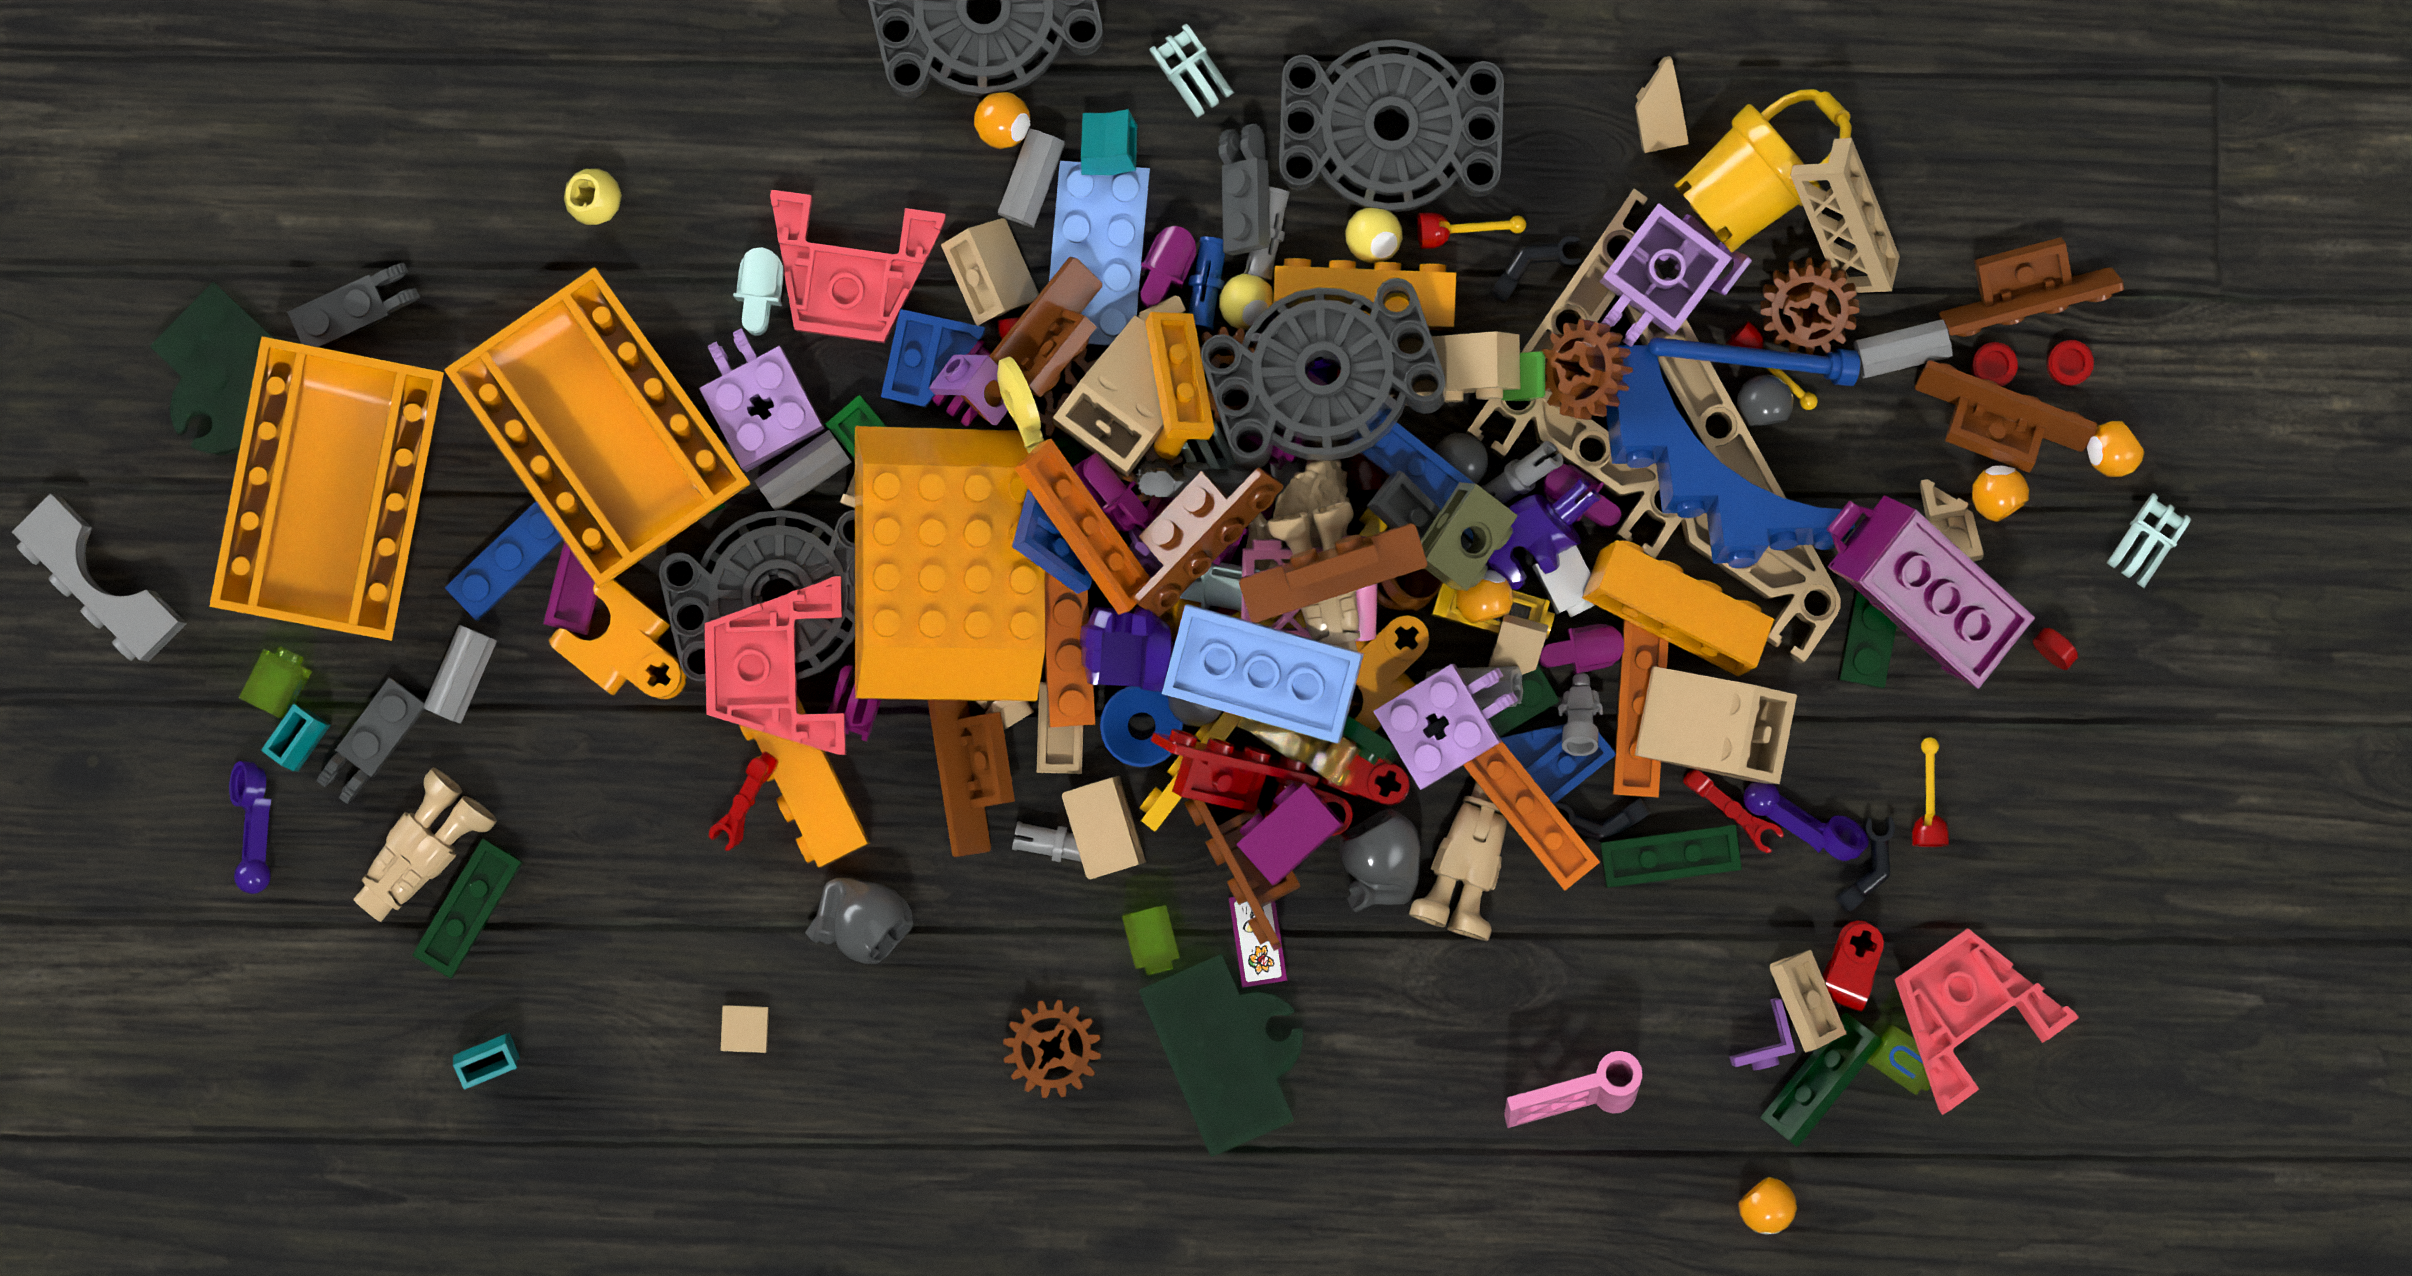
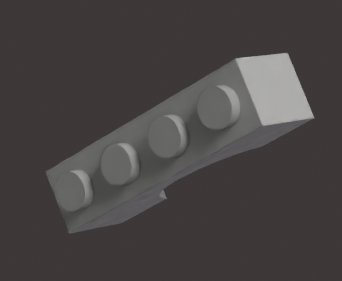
(59, 540)

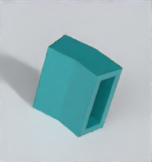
(1108, 143)
(295, 738)
(463, 1059)

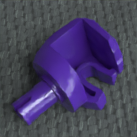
(1542, 530)
(1126, 649)

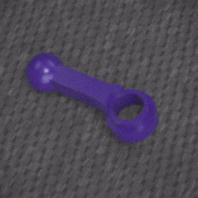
(247, 791)
(1839, 836)

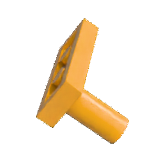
(1178, 381)

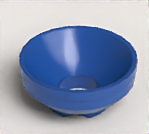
(1115, 726)

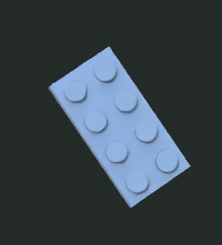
(1103, 227)
(1262, 673)

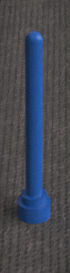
(1840, 367)

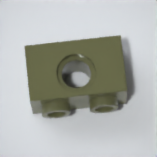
(1491, 530)

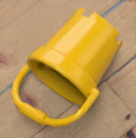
(1747, 174)

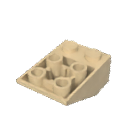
(1116, 402)
(1716, 725)

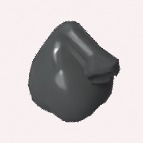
(1382, 858)
(861, 919)

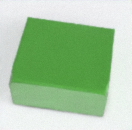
(1531, 378)

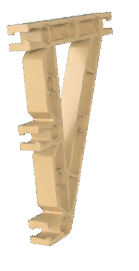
(1697, 396)

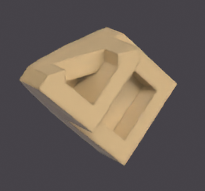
(1661, 111)
(1951, 519)
(1518, 643)

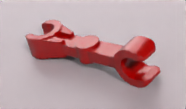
(1732, 809)
(733, 823)

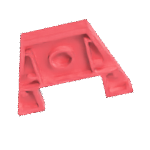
(848, 288)
(754, 667)
(1957, 995)

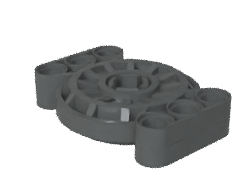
(976, 51)
(1421, 95)
(1329, 416)
(747, 571)

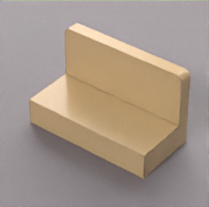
(990, 270)
(1103, 827)
(1807, 1000)

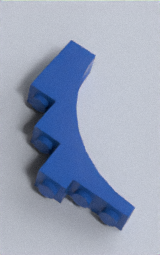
(1694, 482)

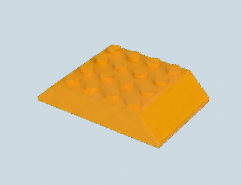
(596, 427)
(326, 488)
(936, 576)

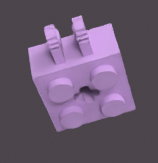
(1664, 301)
(734, 397)
(1468, 730)

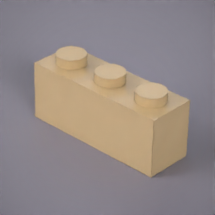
(1472, 364)

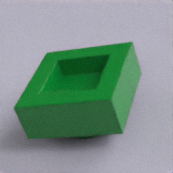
(854, 414)

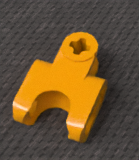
(626, 649)
(1384, 667)

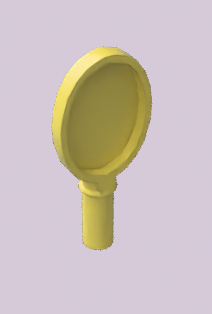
(1019, 402)

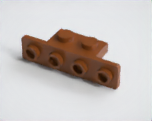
(2026, 284)
(1048, 331)
(2000, 420)
(1197, 530)
(1333, 572)
(971, 771)
(1248, 882)

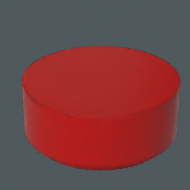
(1995, 363)
(2070, 363)
(2055, 648)

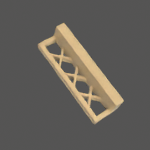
(1861, 221)

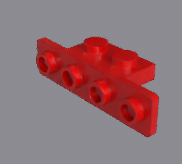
(1223, 775)

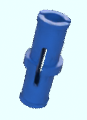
(1210, 255)

